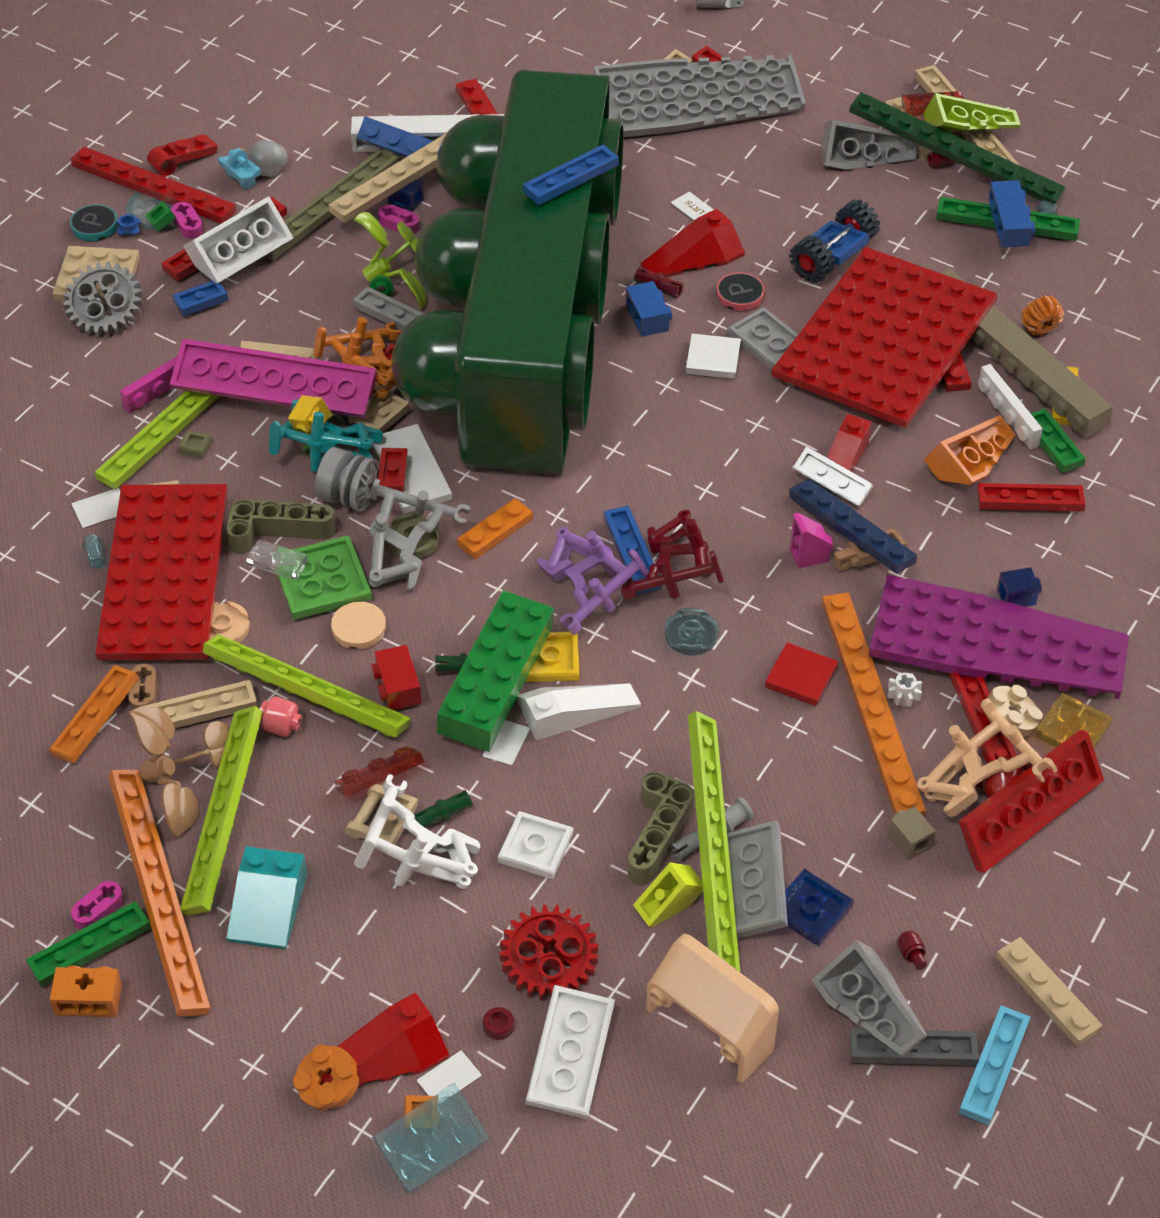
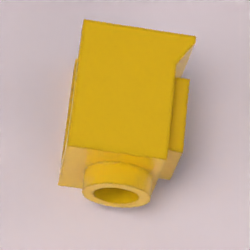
(302, 414)

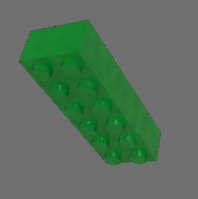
(495, 671)

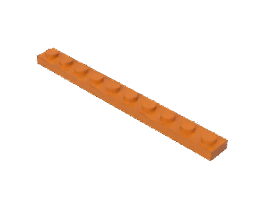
(872, 704)
(159, 894)

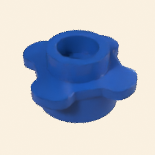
(128, 225)

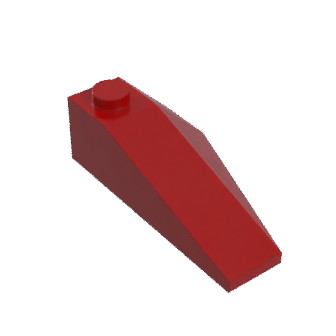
(701, 243)
(395, 1043)

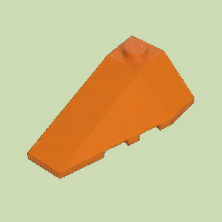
(970, 453)

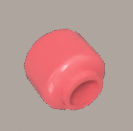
(280, 716)

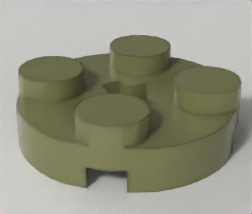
(404, 525)

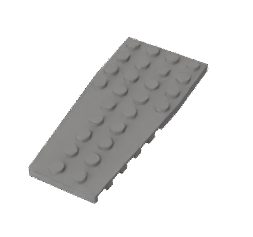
(693, 95)

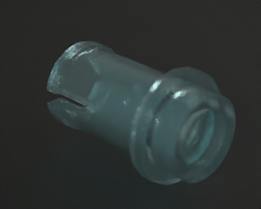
(93, 546)

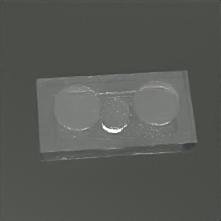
(277, 559)

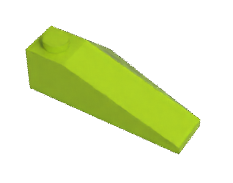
(964, 115)

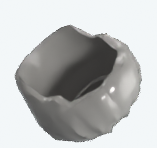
(268, 157)

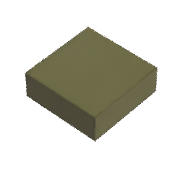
(195, 444)

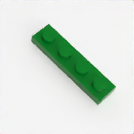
(89, 942)

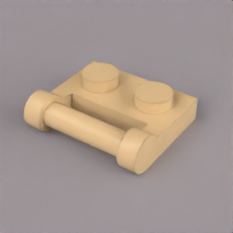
(393, 826)

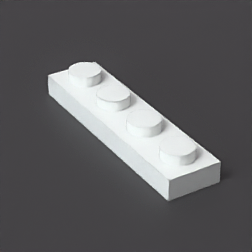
(1010, 407)

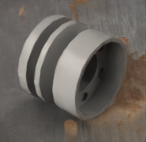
(346, 479)

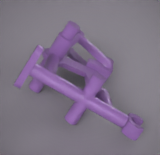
(597, 553)

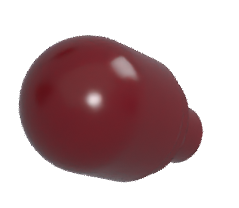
(912, 949)

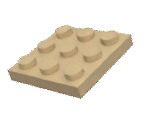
(79, 257)

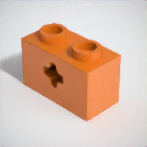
(86, 991)

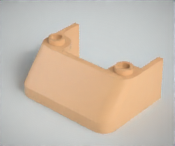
(719, 999)

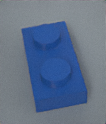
(200, 298)

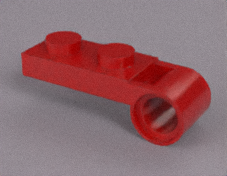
(165, 157)

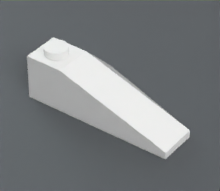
(569, 707)

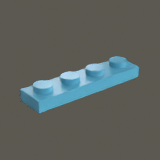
(994, 1065)

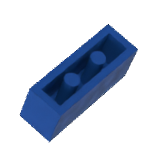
(1010, 213)

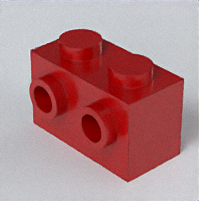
(397, 678)

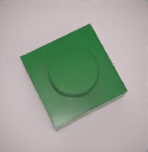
(160, 216)

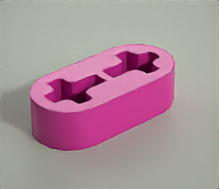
(391, 215)
(184, 222)
(96, 904)

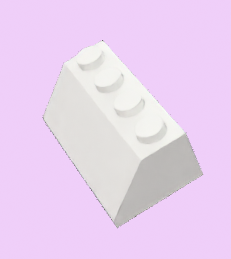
(239, 241)

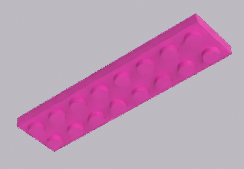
(272, 377)

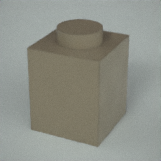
(911, 832)

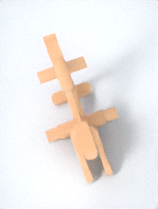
(965, 755)

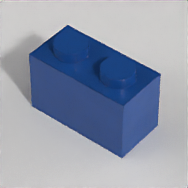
(648, 308)

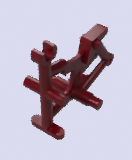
(663, 544)

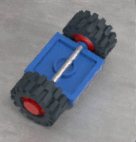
(835, 241)

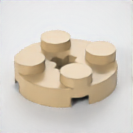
(1016, 707)

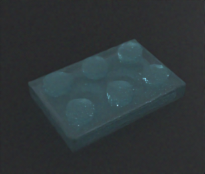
(430, 1137)

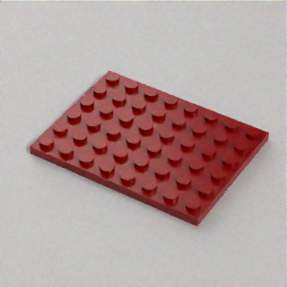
(884, 336)

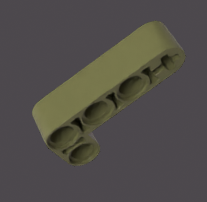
(278, 520)
(667, 809)

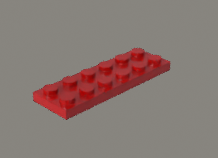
(1028, 804)

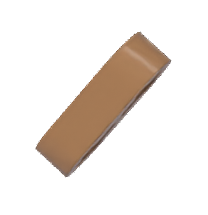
(148, 688)

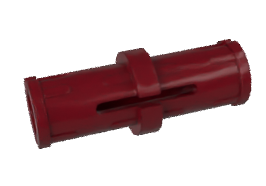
(662, 283)

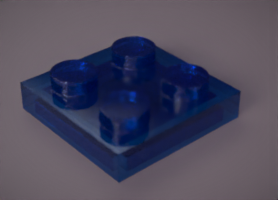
(814, 907)

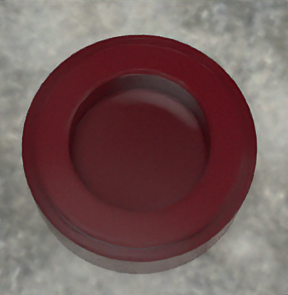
(498, 1023)

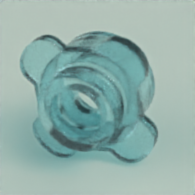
(1046, 207)

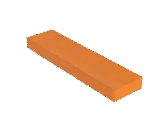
(93, 714)

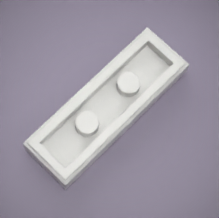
(832, 477)

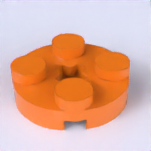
(312, 1068)

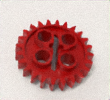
(566, 934)

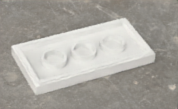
(422, 467)
(570, 1052)

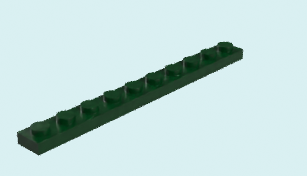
(955, 148)

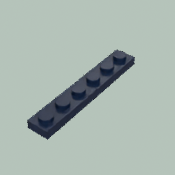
(853, 526)

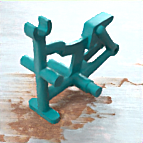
(321, 441)

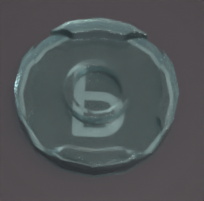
(691, 632)

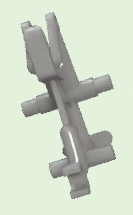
(382, 532)

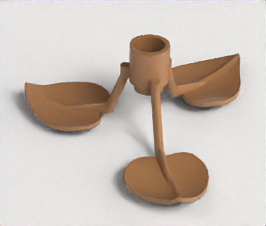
(153, 732)

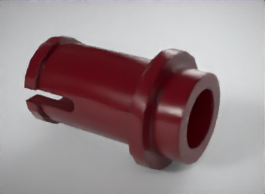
(935, 159)

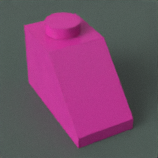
(809, 542)

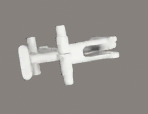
(417, 856)

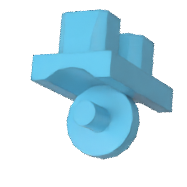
(240, 167)

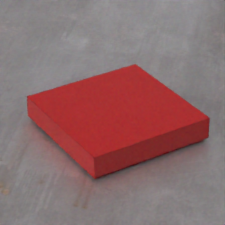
(801, 674)

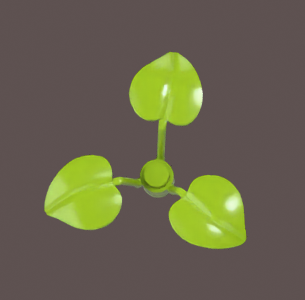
(381, 266)

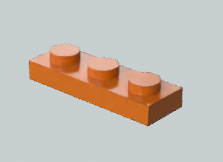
(495, 528)

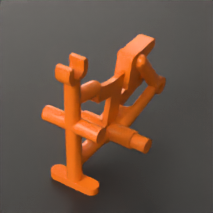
(351, 354)

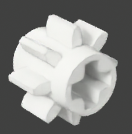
(904, 689)

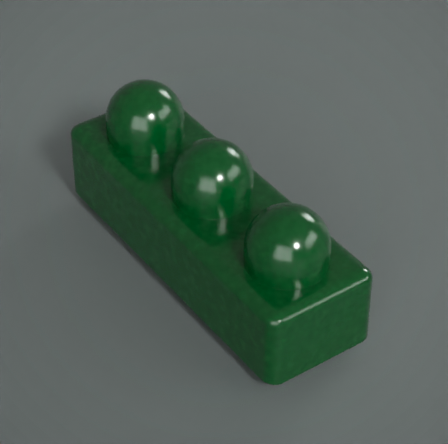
(522, 271)

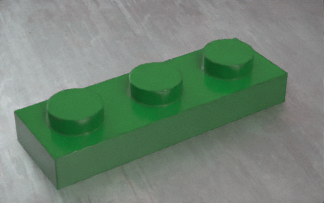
(1057, 443)

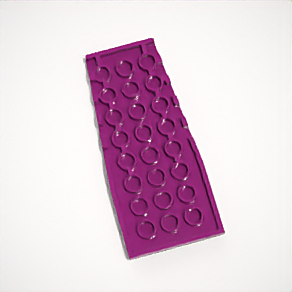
(985, 636)

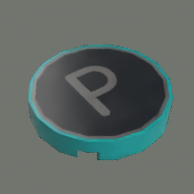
(93, 222)

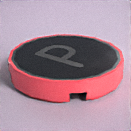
(740, 291)

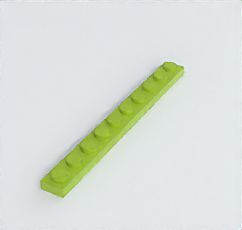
(713, 839)

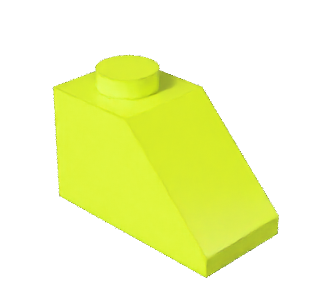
(669, 894)

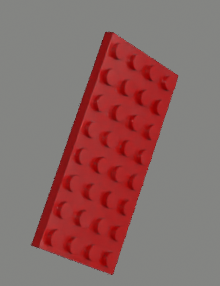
(162, 572)

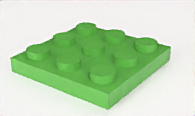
(328, 579)

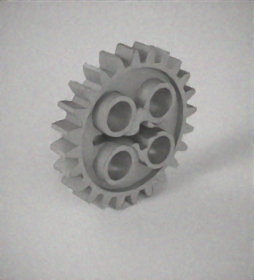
(81, 307)

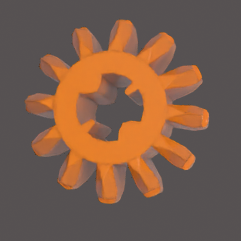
(1042, 315)

